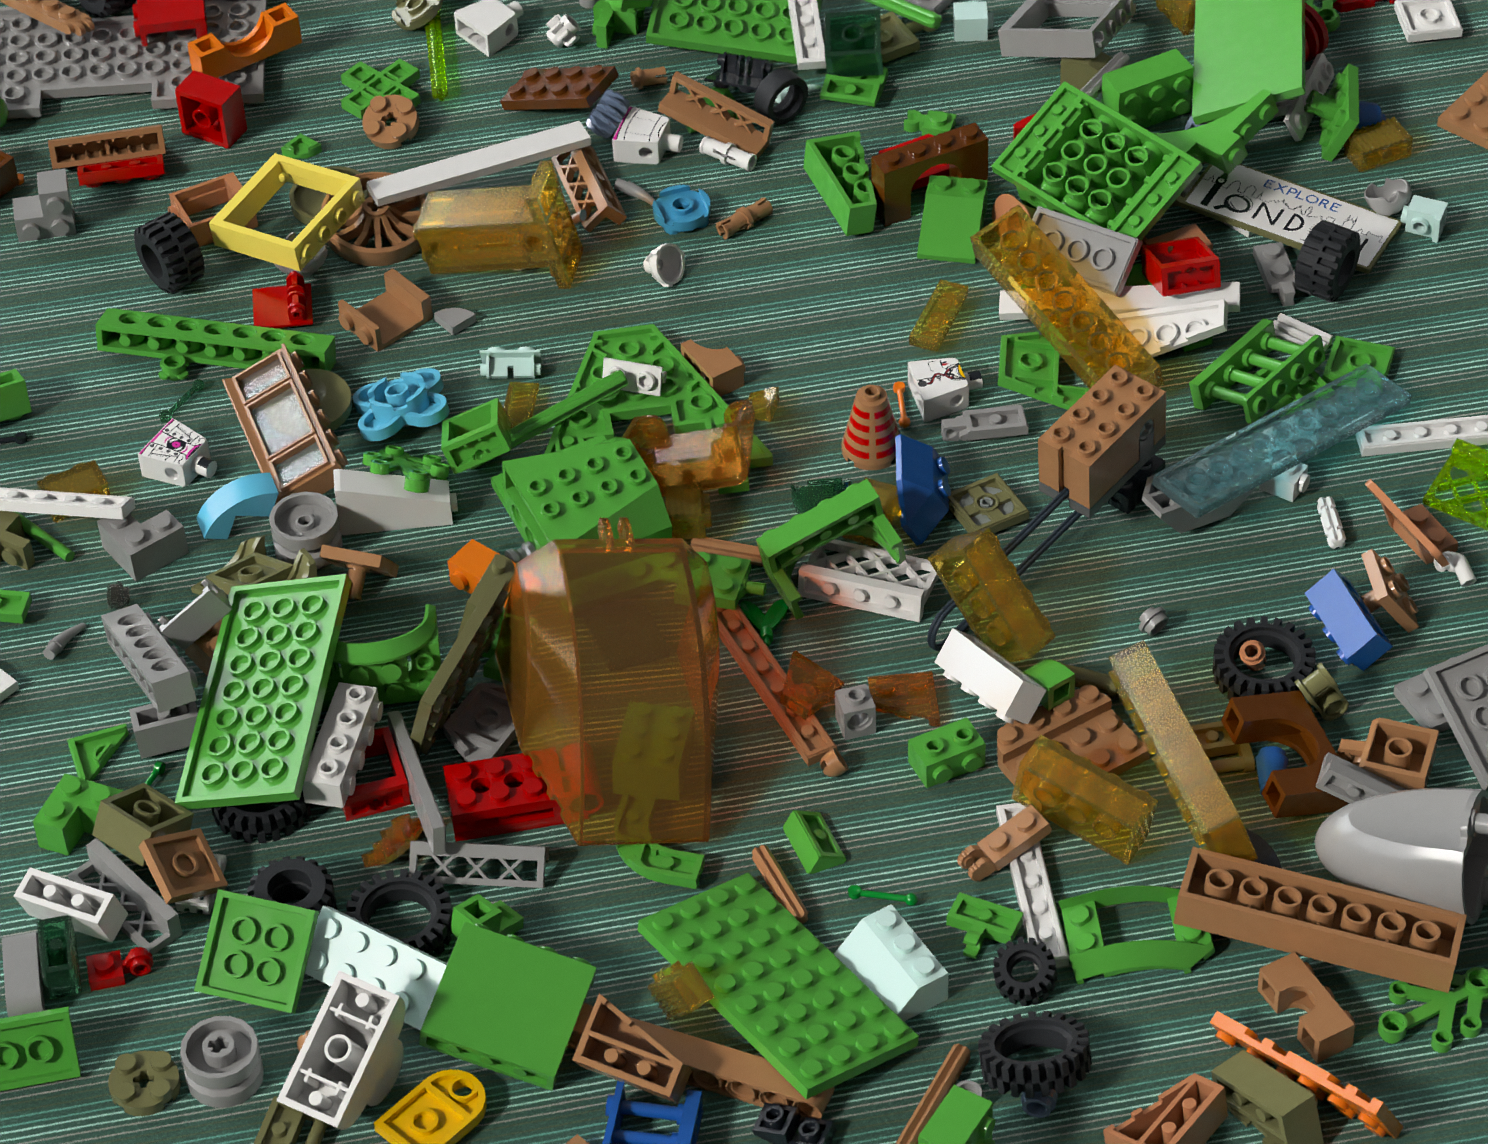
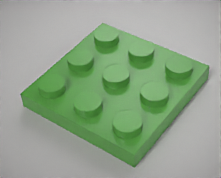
(256, 951)

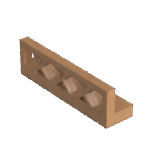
(716, 120)
(593, 177)

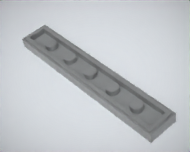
(418, 785)

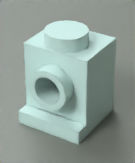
(1425, 217)

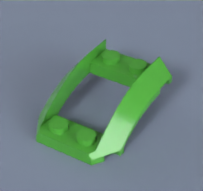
(1087, 946)

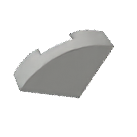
(454, 319)

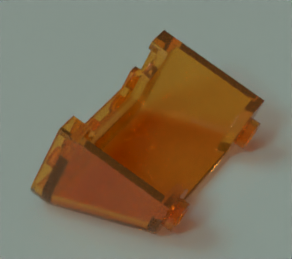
(707, 456)

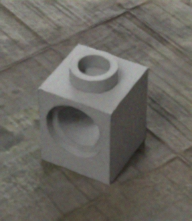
(855, 711)

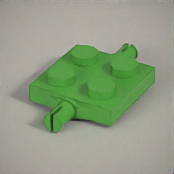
(730, 579)

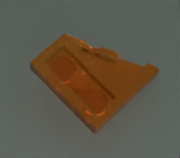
(906, 695)

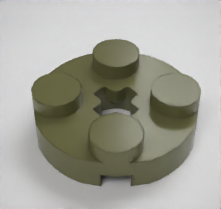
(142, 1065)

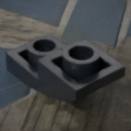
(785, 1126)

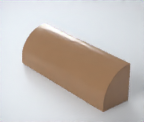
(107, 146)

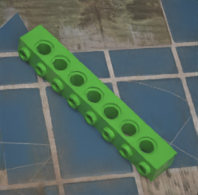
(207, 340)

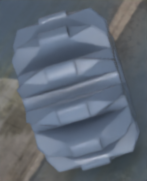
(607, 113)

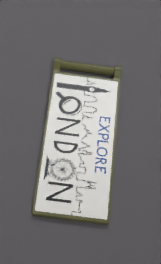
(1285, 210)

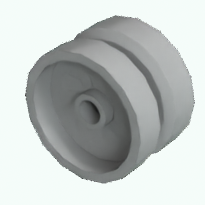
(307, 523)
(222, 1061)

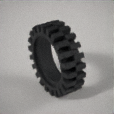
(1269, 635)
(262, 823)
(411, 889)
(1035, 1075)

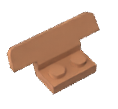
(1417, 528)

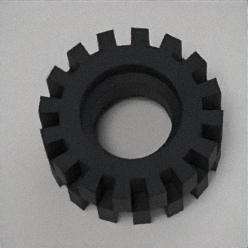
(1029, 990)

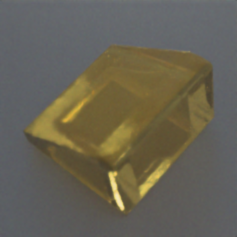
(765, 403)

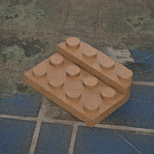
(1081, 726)

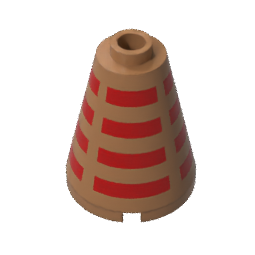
(870, 430)

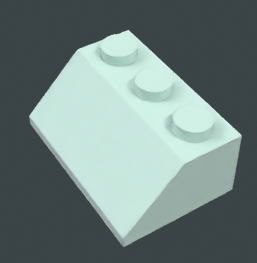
(894, 963)

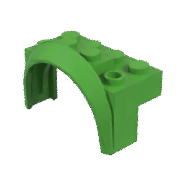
(849, 513)
(386, 663)

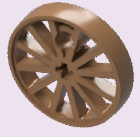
(384, 220)

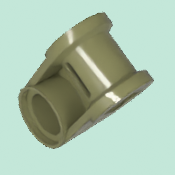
(1323, 693)

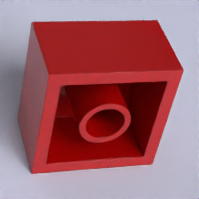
(211, 109)

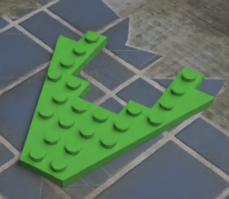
(683, 395)

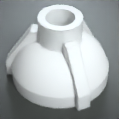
(665, 264)

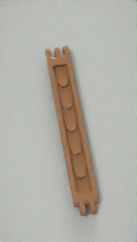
(55, 15)

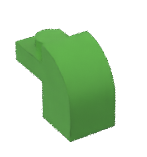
(610, 21)
(496, 916)

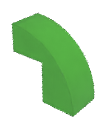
(1056, 679)

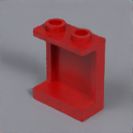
(168, 15)

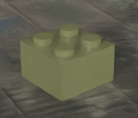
(136, 816)

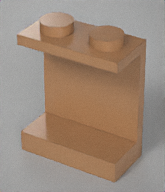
(389, 314)

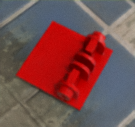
(283, 305)

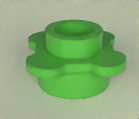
(173, 367)

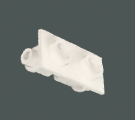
(640, 377)

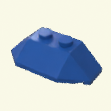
(921, 487)

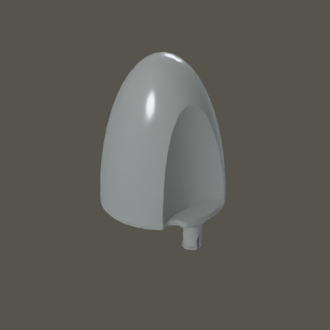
(1413, 847)

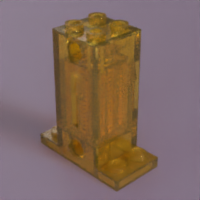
(501, 229)

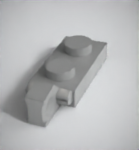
(1276, 271)
(985, 424)

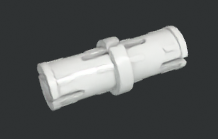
(728, 153)

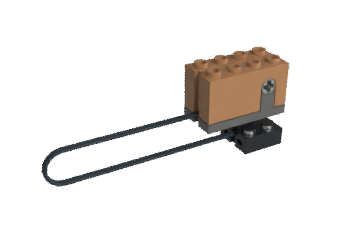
(1093, 456)

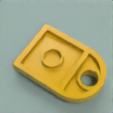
(434, 1112)

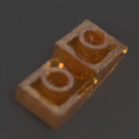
(394, 841)

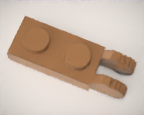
(1004, 844)

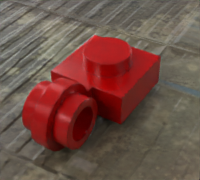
(108, 968)

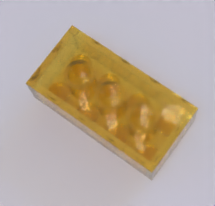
(992, 595)
(1084, 799)

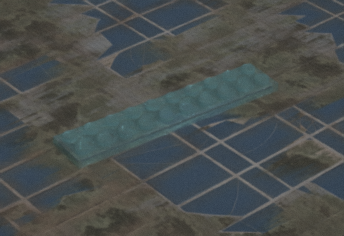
(1281, 440)

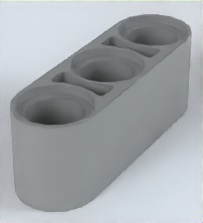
(22, 974)

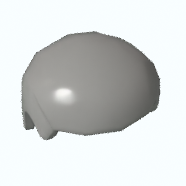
(1388, 198)

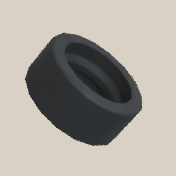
(769, 90)

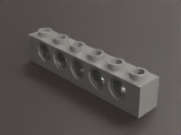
(150, 658)

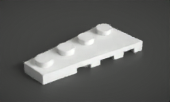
(1176, 326)

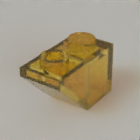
(1179, 12)

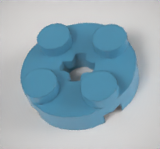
(692, 216)

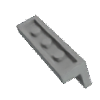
(1351, 781)
(485, 851)
(136, 892)

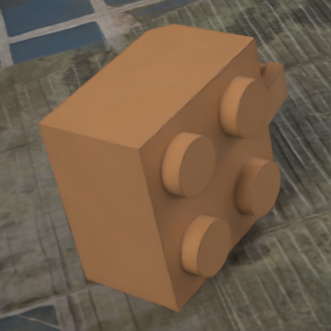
(1394, 752)

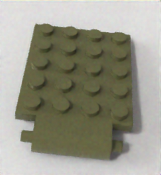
(473, 639)

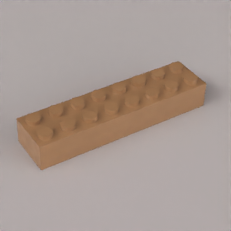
(1320, 919)

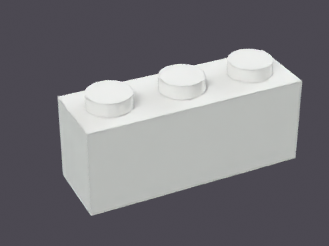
(90, 909)

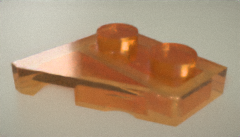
(807, 686)

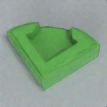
(301, 147)

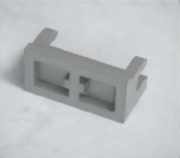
(197, 616)

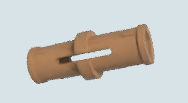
(744, 218)

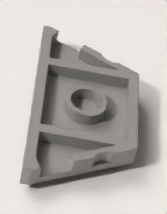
(481, 724)

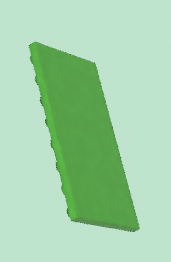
(1246, 49)

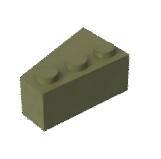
(1269, 1101)

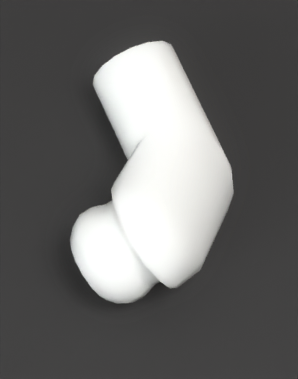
(1458, 565)

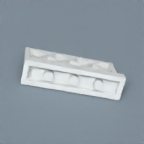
(863, 590)

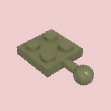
(898, 37)

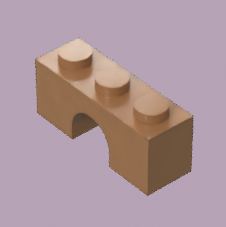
(1293, 984)

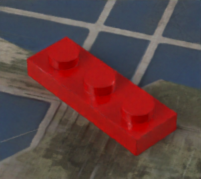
(121, 170)

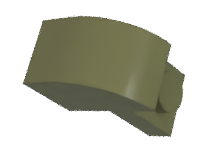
(13, 546)

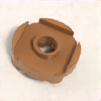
(380, 111)

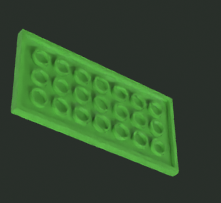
(264, 693)
(779, 985)

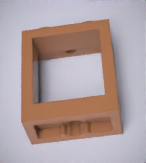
(203, 197)

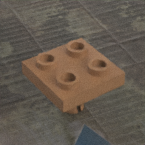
(1389, 591)

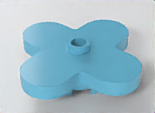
(400, 402)

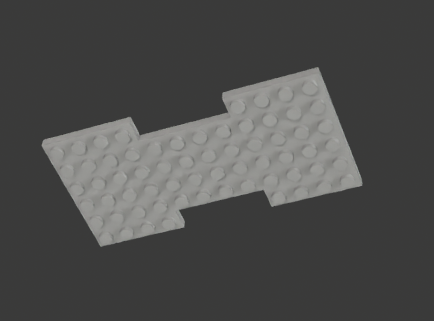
(110, 60)

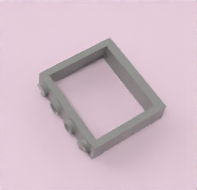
(1022, 37)

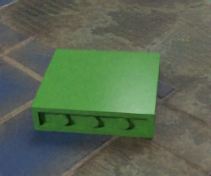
(507, 1005)

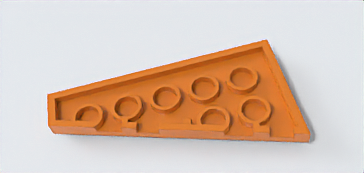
(1346, 1099)

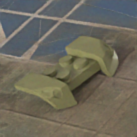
(253, 567)

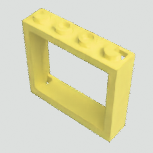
(229, 224)

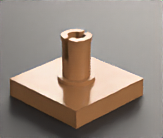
(358, 565)
(183, 865)

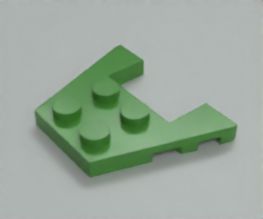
(1031, 368)

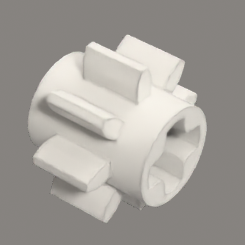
(562, 30)

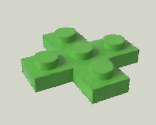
(371, 83)

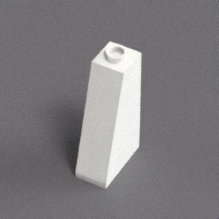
(381, 503)

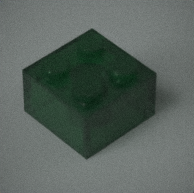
(854, 43)

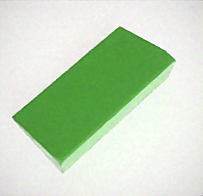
(813, 841)

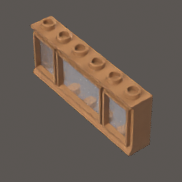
(286, 424)

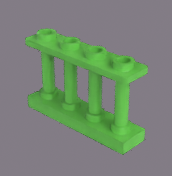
(1249, 352)

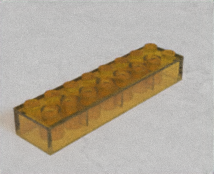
(1059, 300)
(1178, 754)

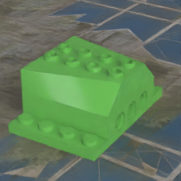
(1095, 165)
(572, 488)

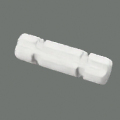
(1331, 522)

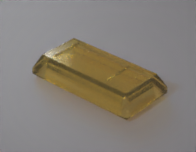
(520, 401)

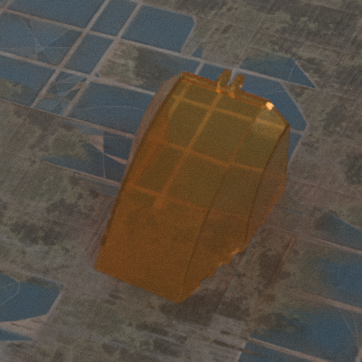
(616, 683)

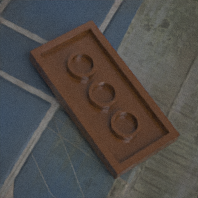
(559, 88)

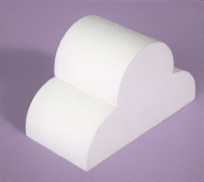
(348, 1054)

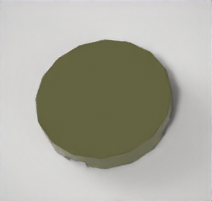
(415, 13)

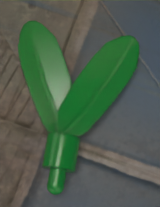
(765, 623)

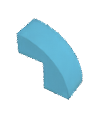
(242, 497)

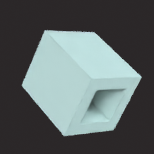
(971, 21)

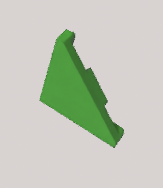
(94, 750)

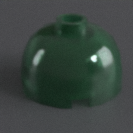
(816, 490)

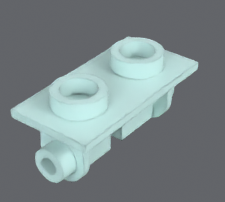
(497, 360)

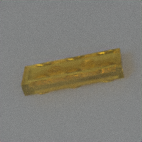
(938, 315)

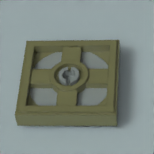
(987, 505)

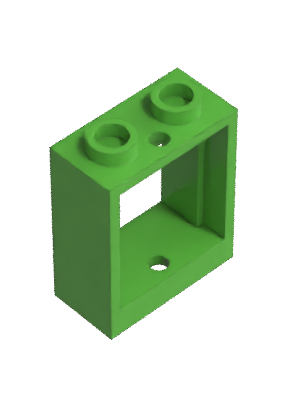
(473, 430)

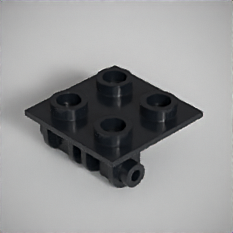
(733, 72)

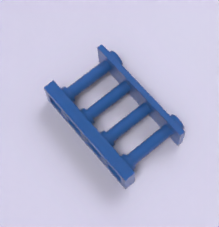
(686, 1115)

